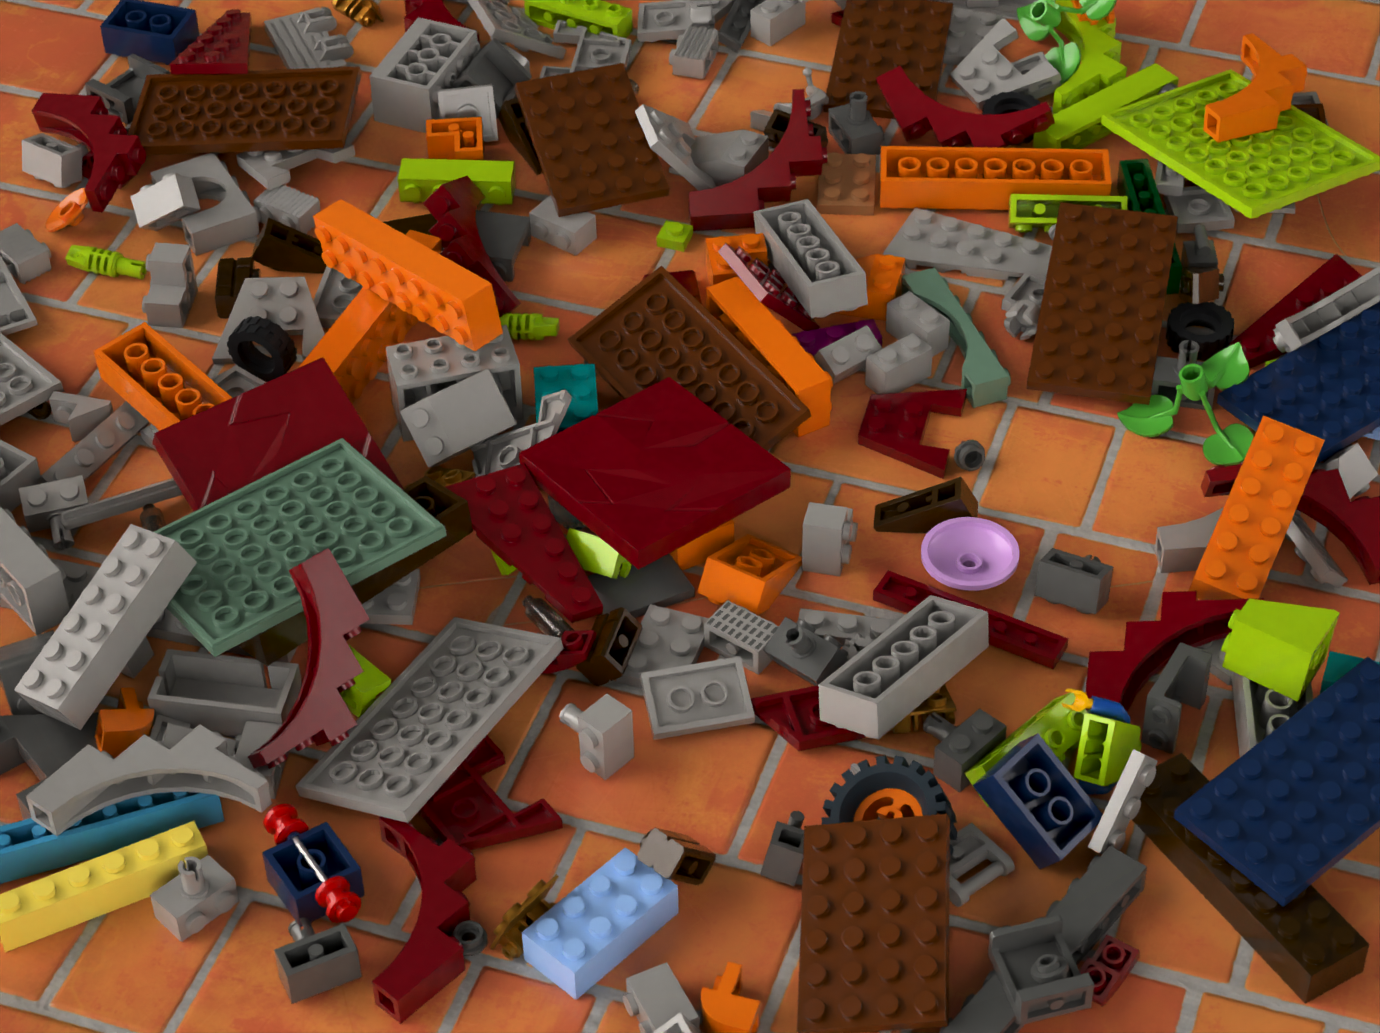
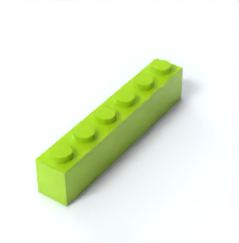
(1081, 122)

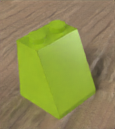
(1279, 644)

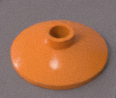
(68, 211)

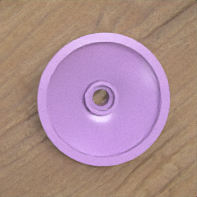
(970, 553)

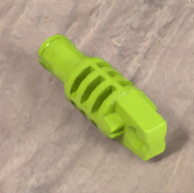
(104, 262)
(530, 326)

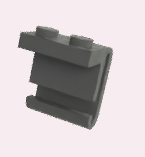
(14, 662)

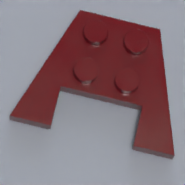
(897, 424)
(474, 814)

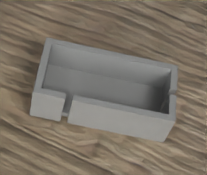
(223, 690)

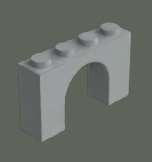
(223, 224)

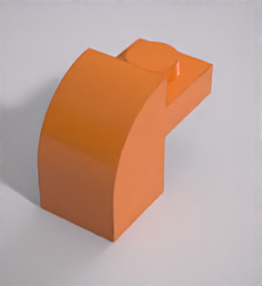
(123, 726)
(725, 1009)

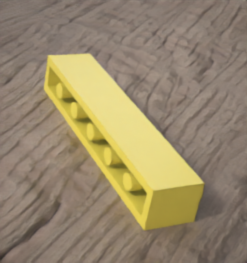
(95, 886)

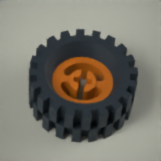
(888, 793)

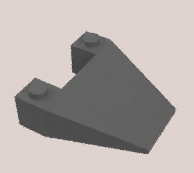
(42, 744)

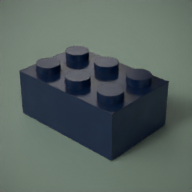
(149, 30)
(1039, 801)

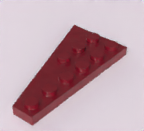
(220, 49)
(1258, 338)
(523, 532)

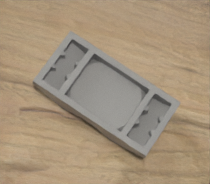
(14, 310)

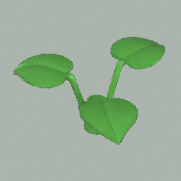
(1043, 15)
(1220, 370)

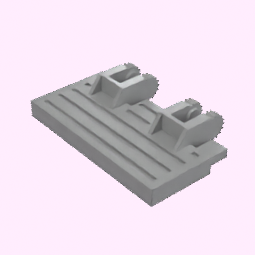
(305, 42)

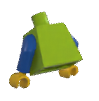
(1104, 742)

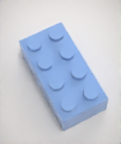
(600, 923)

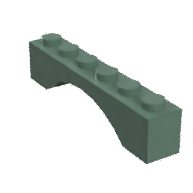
(981, 370)

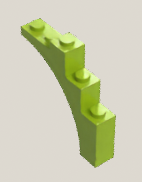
(1099, 58)

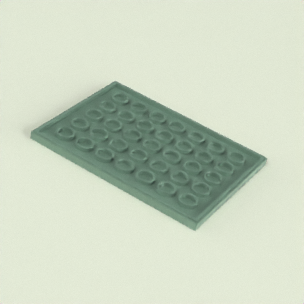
(275, 523)

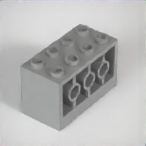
(418, 65)
(436, 363)

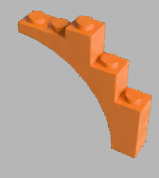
(1259, 103)

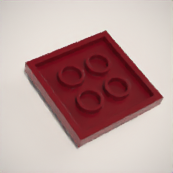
(767, 287)

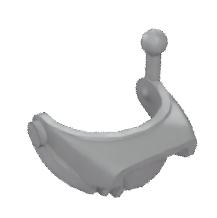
(816, 96)

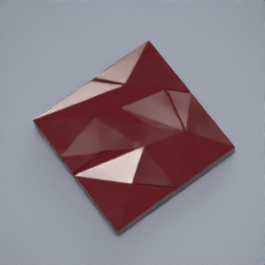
(263, 433)
(655, 472)

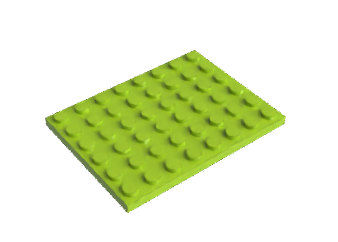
(1247, 172)

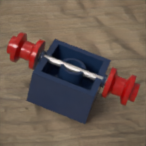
(311, 868)

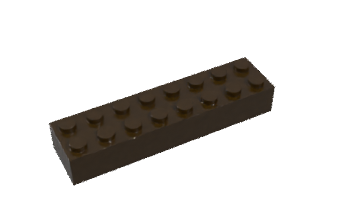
(441, 504)
(1301, 942)

